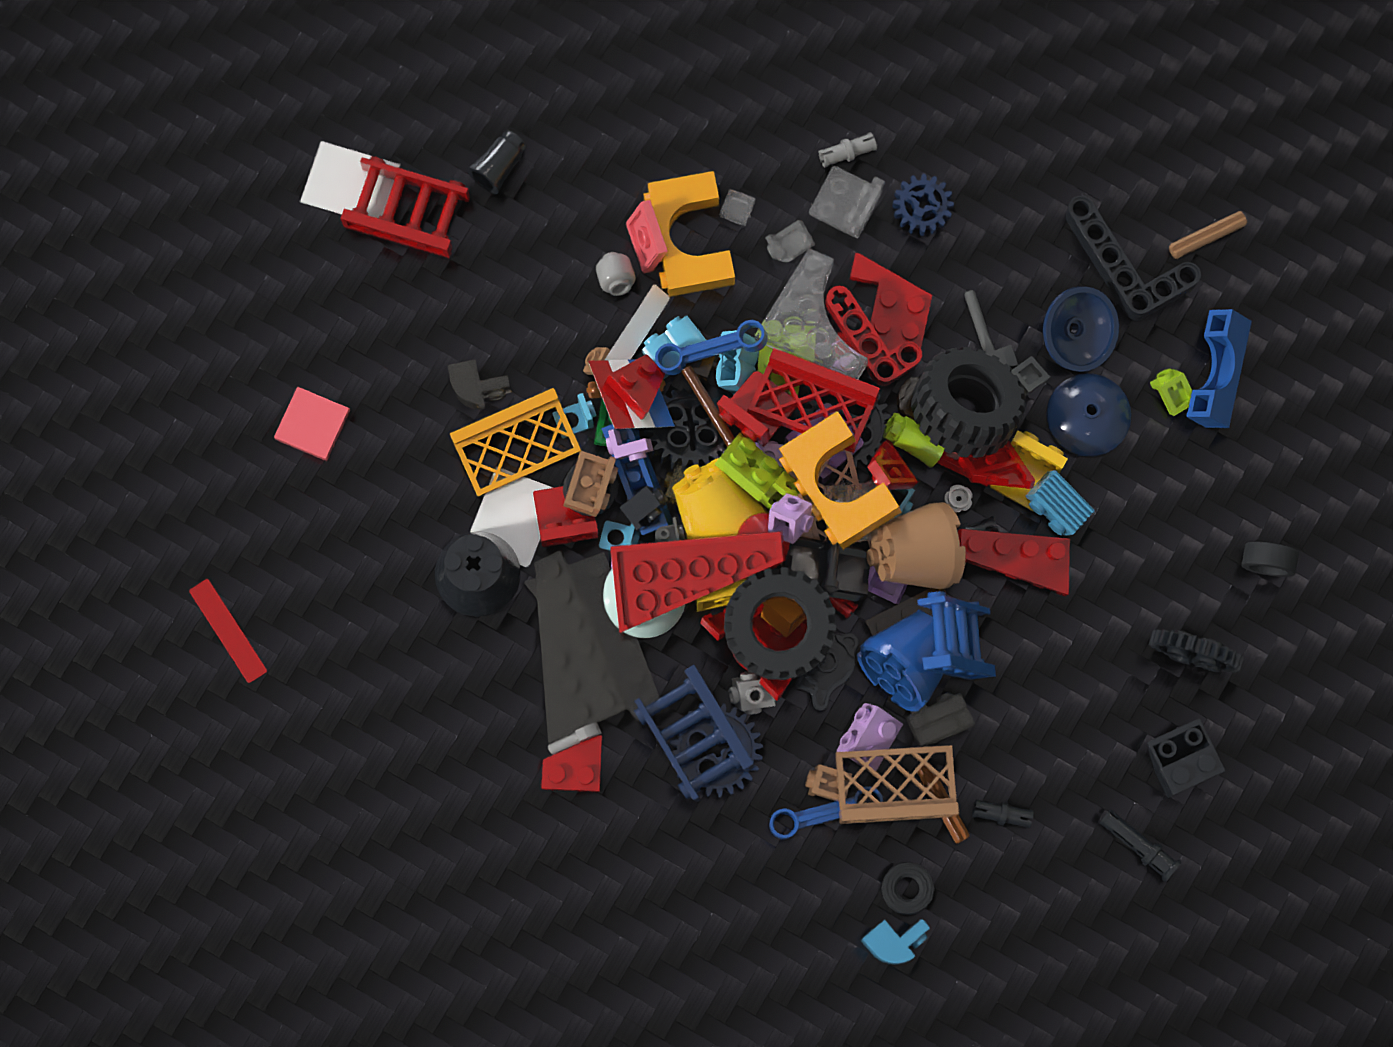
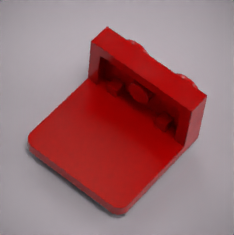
(753, 427)

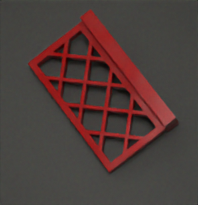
(817, 378)

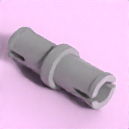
(847, 150)

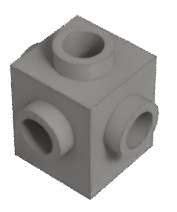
(749, 694)

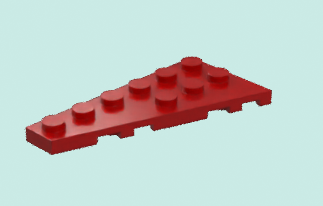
(672, 573)

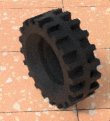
(768, 662)

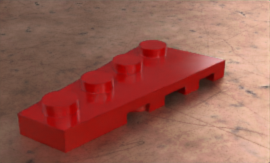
(1020, 556)

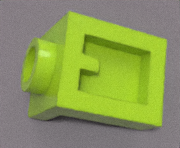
(1173, 390)

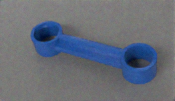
(711, 347)
(816, 814)

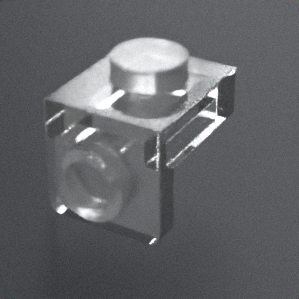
(790, 242)

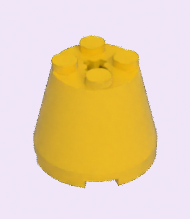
(713, 502)

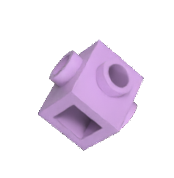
(790, 516)

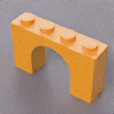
(682, 271)
(845, 520)

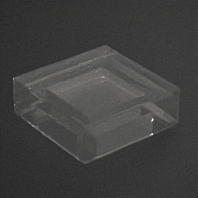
(737, 207)

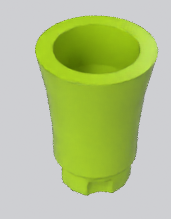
(906, 435)

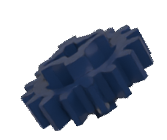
(931, 210)

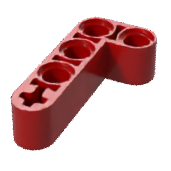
(868, 333)

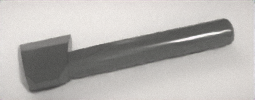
(1005, 353)

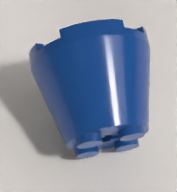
(896, 660)

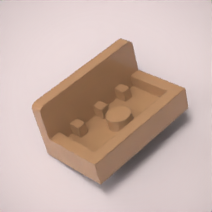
(589, 483)

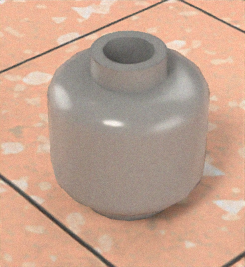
(615, 273)

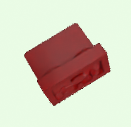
(559, 523)

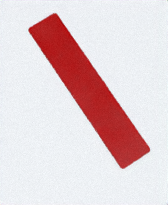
(228, 630)

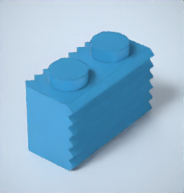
(1059, 503)

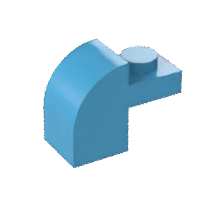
(890, 947)

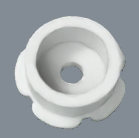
(964, 493)

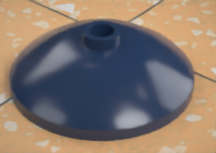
(1093, 330)
(1086, 433)

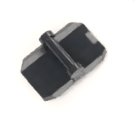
(838, 570)

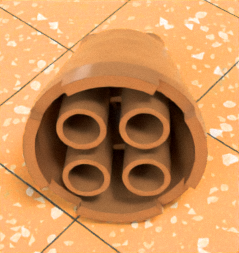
(919, 548)

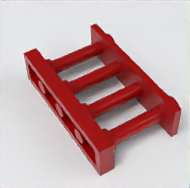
(410, 233)

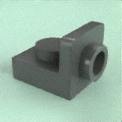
(1030, 375)

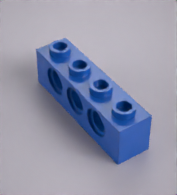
(638, 475)

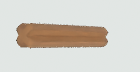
(1208, 234)

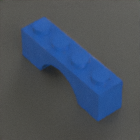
(1227, 338)

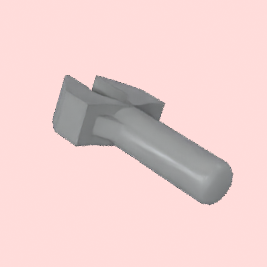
(580, 735)

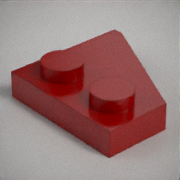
(890, 468)

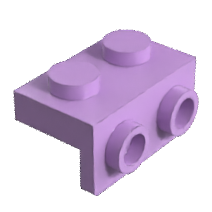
(870, 731)

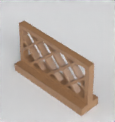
(891, 809)

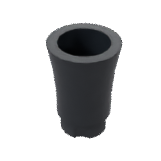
(497, 162)

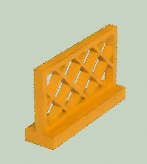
(507, 418)

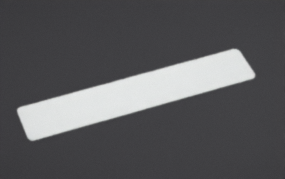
(639, 325)

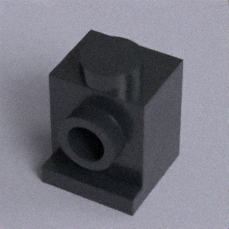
(644, 506)

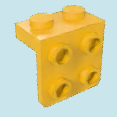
(1038, 461)

